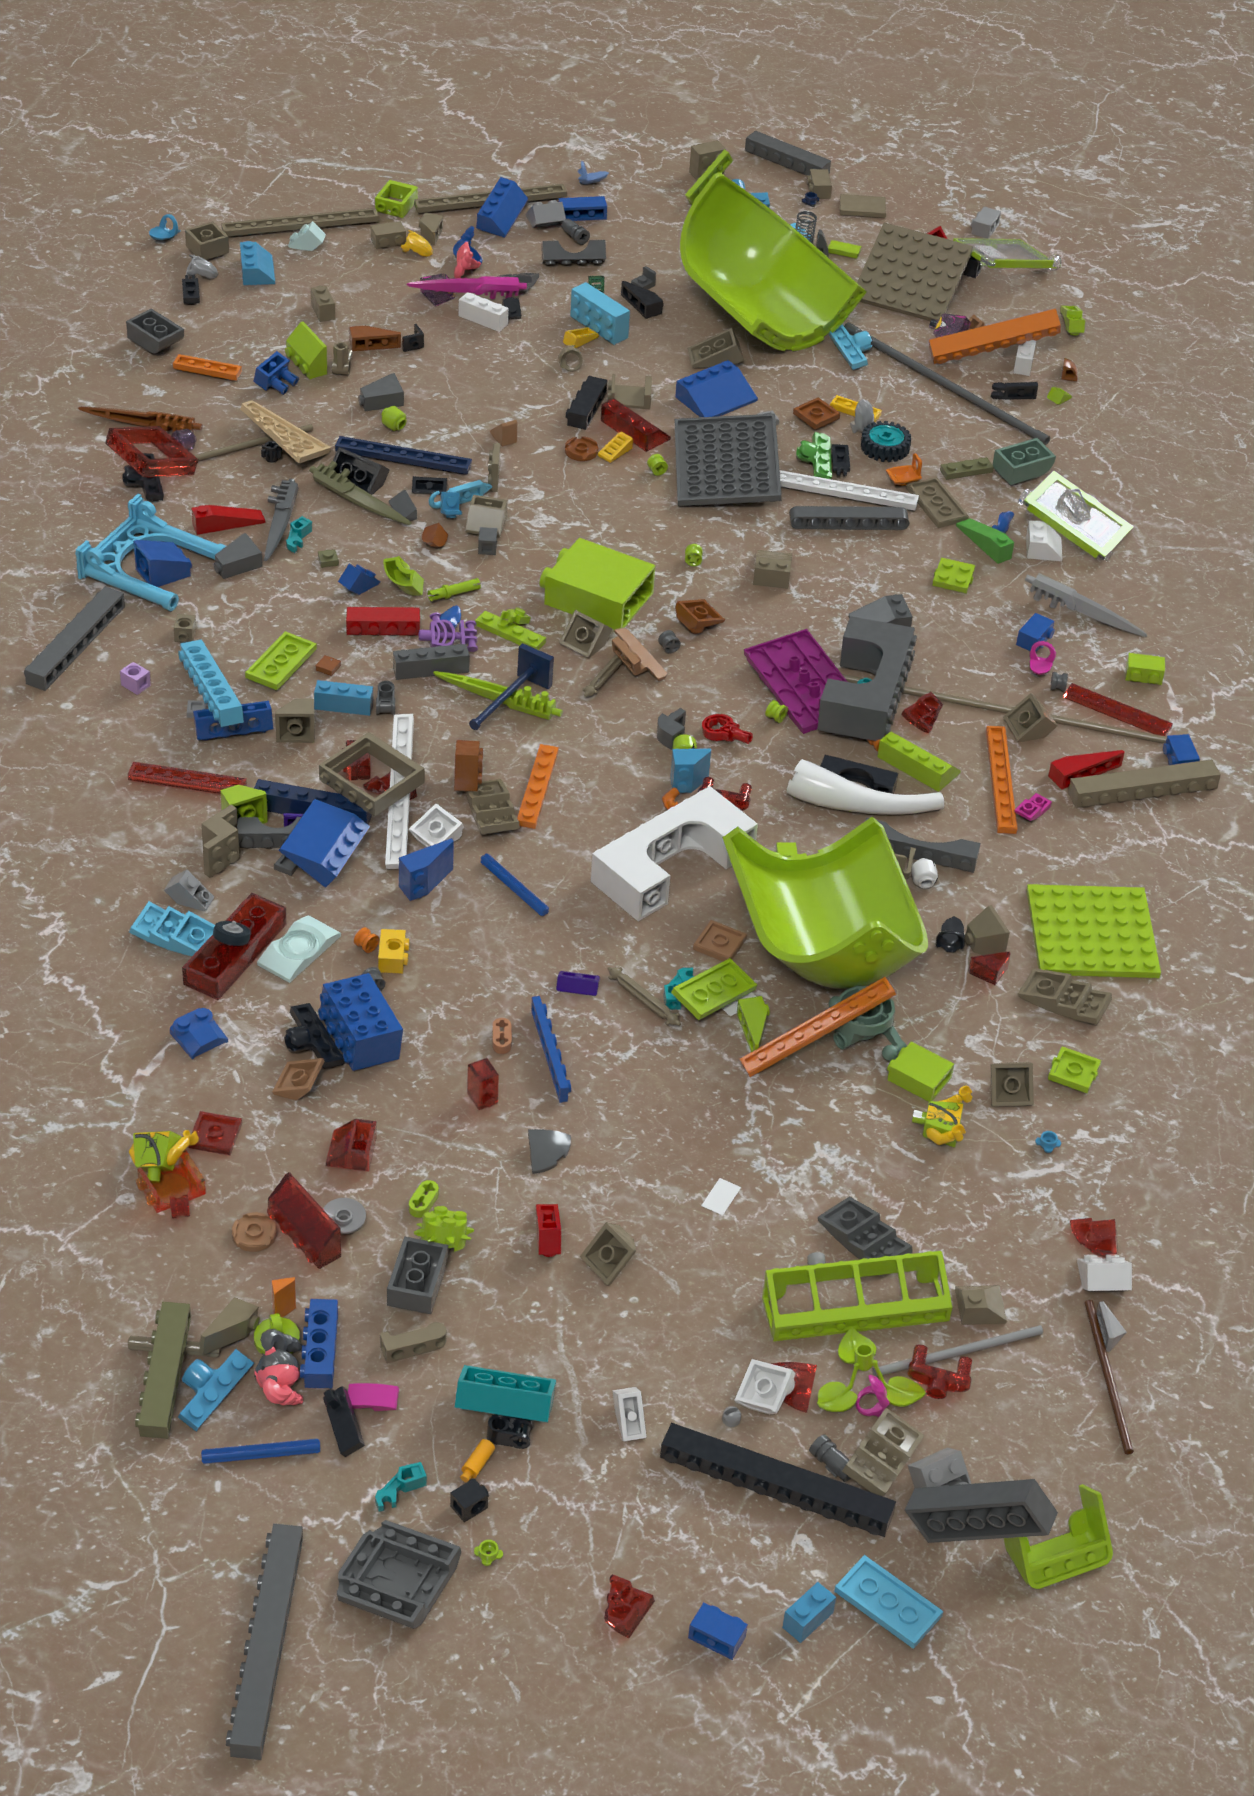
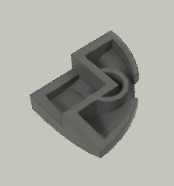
(821, 243)
(529, 278)
(547, 1148)

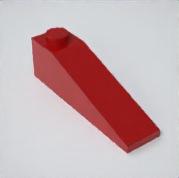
(219, 518)
(1083, 765)

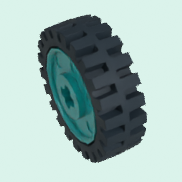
(885, 441)

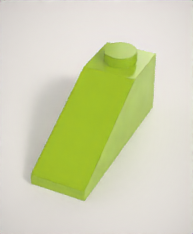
(752, 1016)

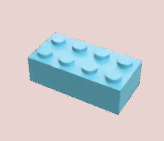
(600, 313)

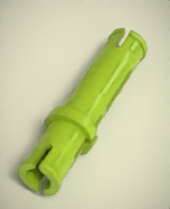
(448, 591)

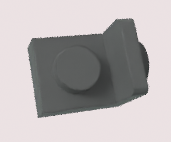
(646, 280)

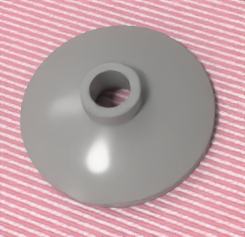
(346, 1214)

